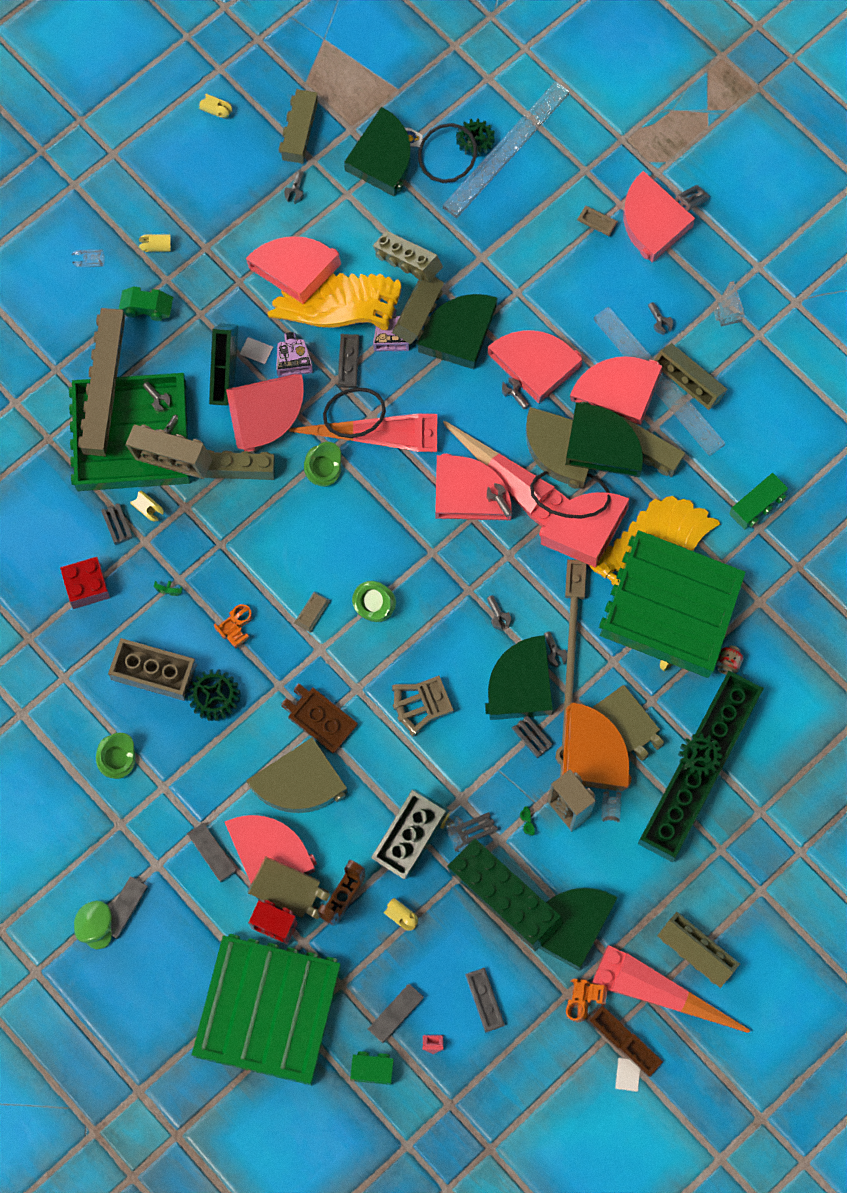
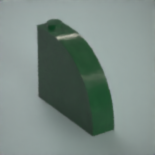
(381, 154)
(458, 329)
(223, 362)
(603, 442)
(520, 682)
(582, 917)

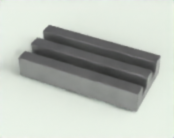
(694, 199)
(111, 510)
(522, 724)
(488, 822)

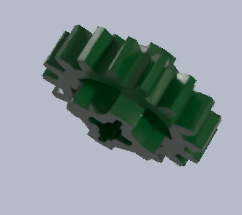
(477, 129)
(704, 761)

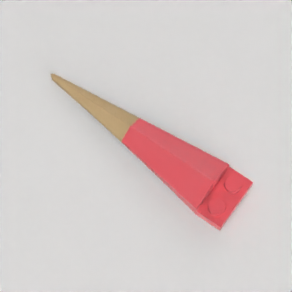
(515, 479)

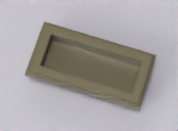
(597, 220)
(312, 611)

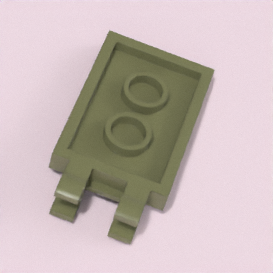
(631, 721)
(287, 888)

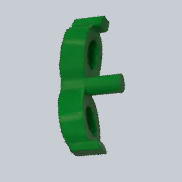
(167, 590)
(525, 815)

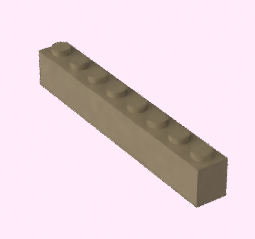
(102, 382)

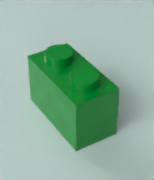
(372, 1068)

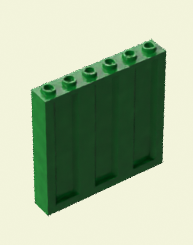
(130, 407)
(672, 603)
(267, 1009)

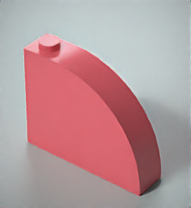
(653, 217)
(294, 265)
(535, 360)
(620, 386)
(264, 410)
(463, 490)
(585, 537)
(263, 836)

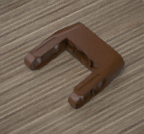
(353, 871)

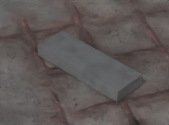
(348, 361)
(211, 852)
(126, 904)
(484, 1000)
(395, 1013)

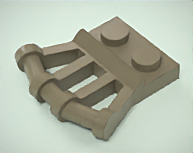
(433, 698)

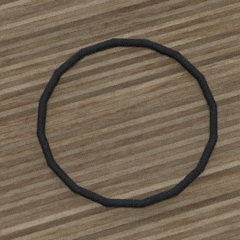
(570, 515)

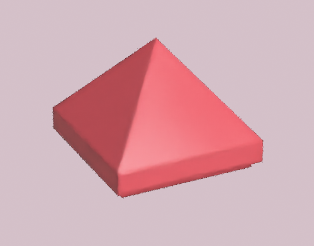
(432, 1043)

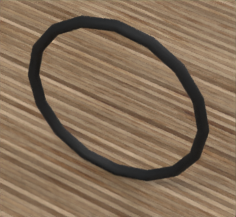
(427, 136)
(357, 434)

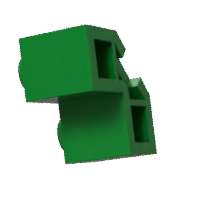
(153, 304)

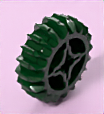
(220, 699)

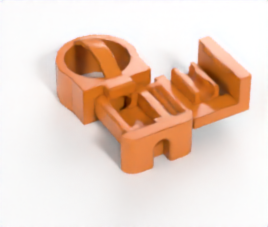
(231, 628)
(585, 993)

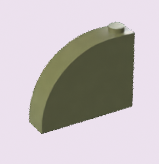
(548, 444)
(299, 781)

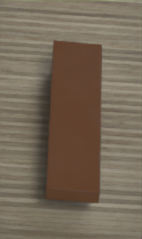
(624, 1040)

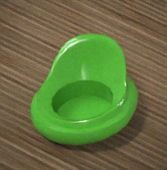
(323, 464)
(374, 601)
(116, 755)
(93, 924)

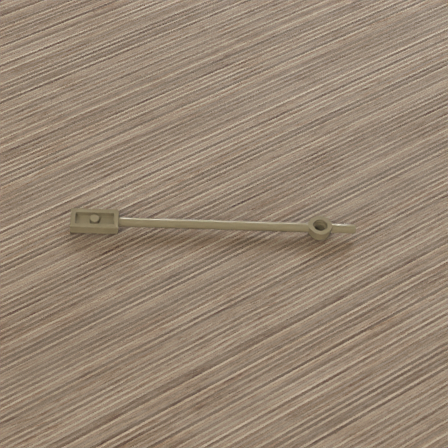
(575, 590)

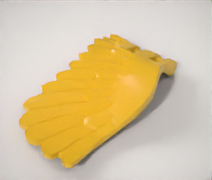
(343, 302)
(666, 519)

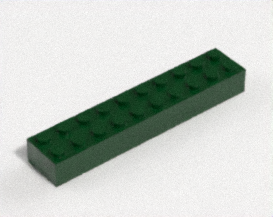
(687, 792)

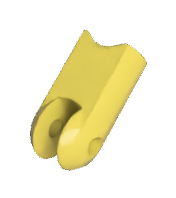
(215, 106)
(155, 243)
(147, 506)
(401, 915)

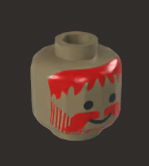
(729, 660)

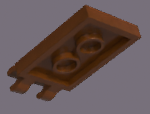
(319, 718)

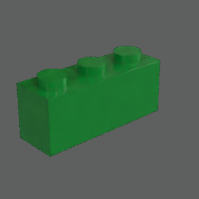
(759, 501)

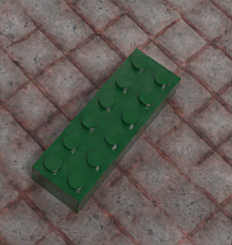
(505, 894)

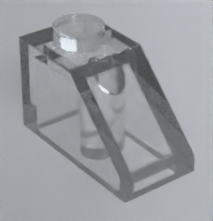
(729, 307)

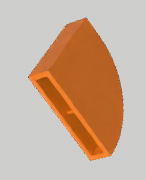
(595, 749)

